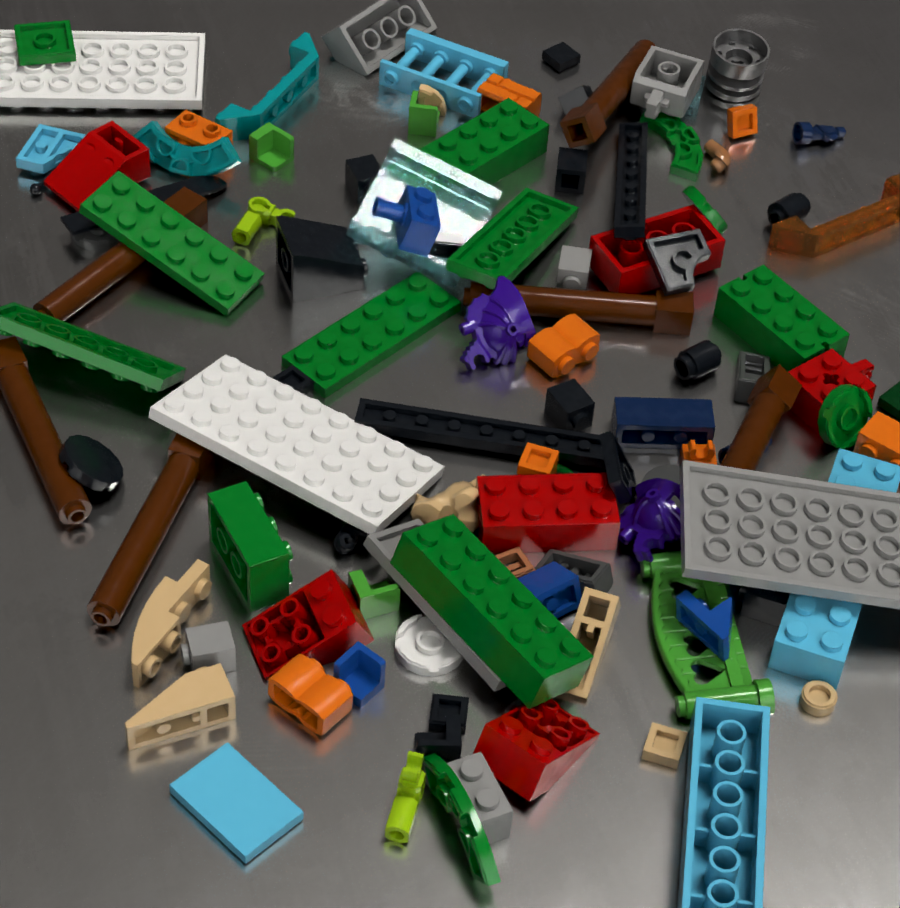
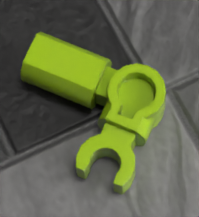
(259, 212)
(408, 796)

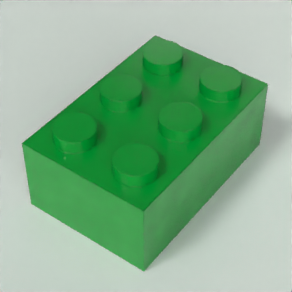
(249, 545)

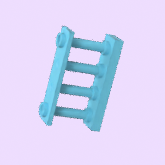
(447, 56)

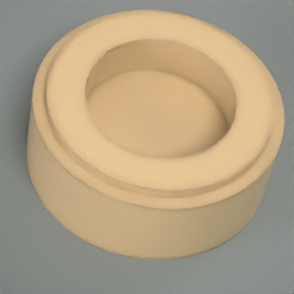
(818, 698)

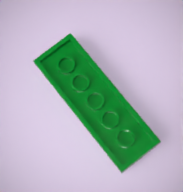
(512, 238)
(172, 243)
(372, 333)
(88, 347)

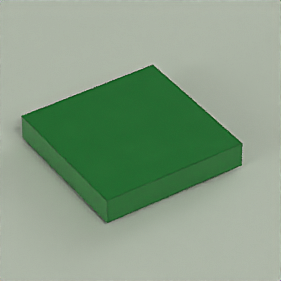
(44, 43)

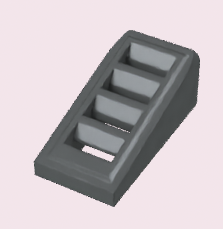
(748, 375)
(595, 573)

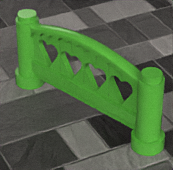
(735, 680)

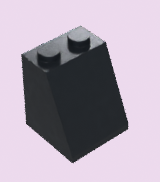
(317, 259)

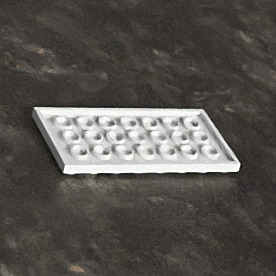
(109, 72)
(298, 444)

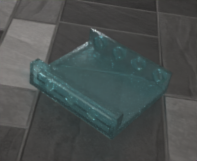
(462, 204)

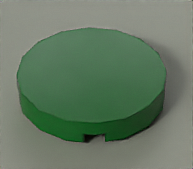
(694, 197)
(844, 415)

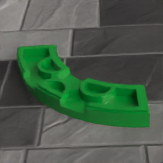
(682, 141)
(454, 798)

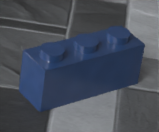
(662, 422)

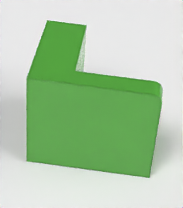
(422, 118)
(271, 147)
(374, 598)

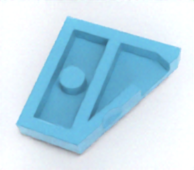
(47, 148)

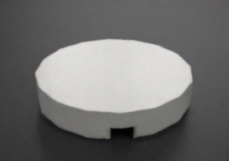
(424, 648)

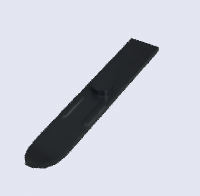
(202, 185)

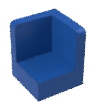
(362, 672)

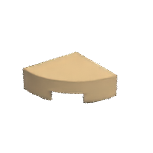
(432, 97)

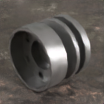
(737, 65)

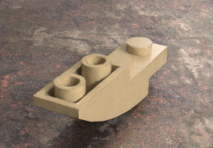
(161, 620)

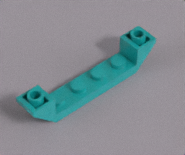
(304, 73)

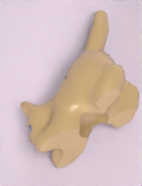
(457, 499)

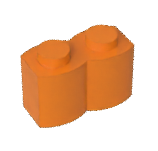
(563, 345)
(310, 694)

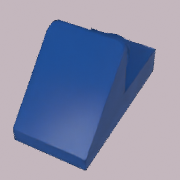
(709, 626)

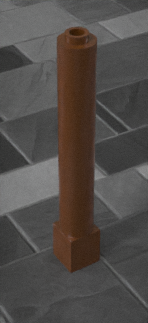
(587, 123)
(113, 265)
(665, 313)
(769, 399)
(40, 434)
(185, 464)

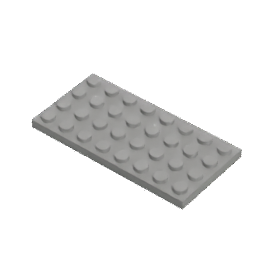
(790, 534)

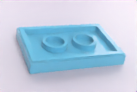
(236, 802)

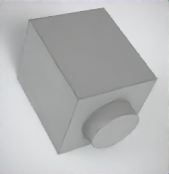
(574, 268)
(209, 646)

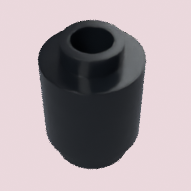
(789, 206)
(697, 360)

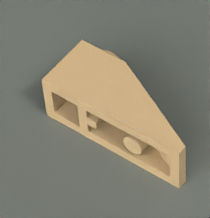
(594, 628)
(187, 705)

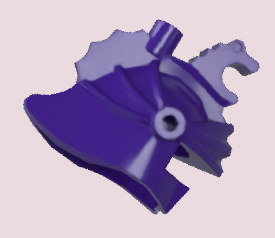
(496, 325)
(651, 518)

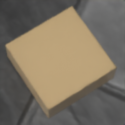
(664, 745)

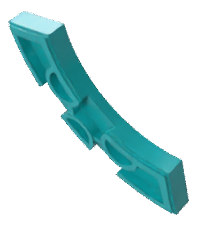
(184, 159)

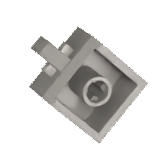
(666, 82)

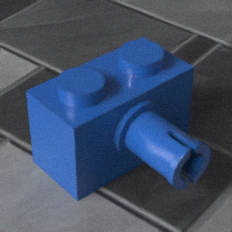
(414, 217)

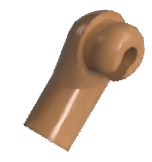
(720, 155)

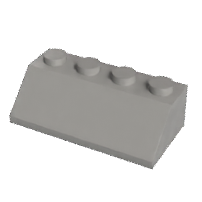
(377, 33)

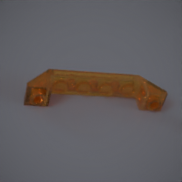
(797, 238)

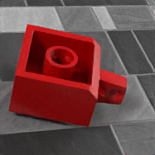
(823, 375)

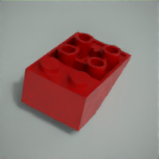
(97, 160)
(313, 621)
(534, 746)

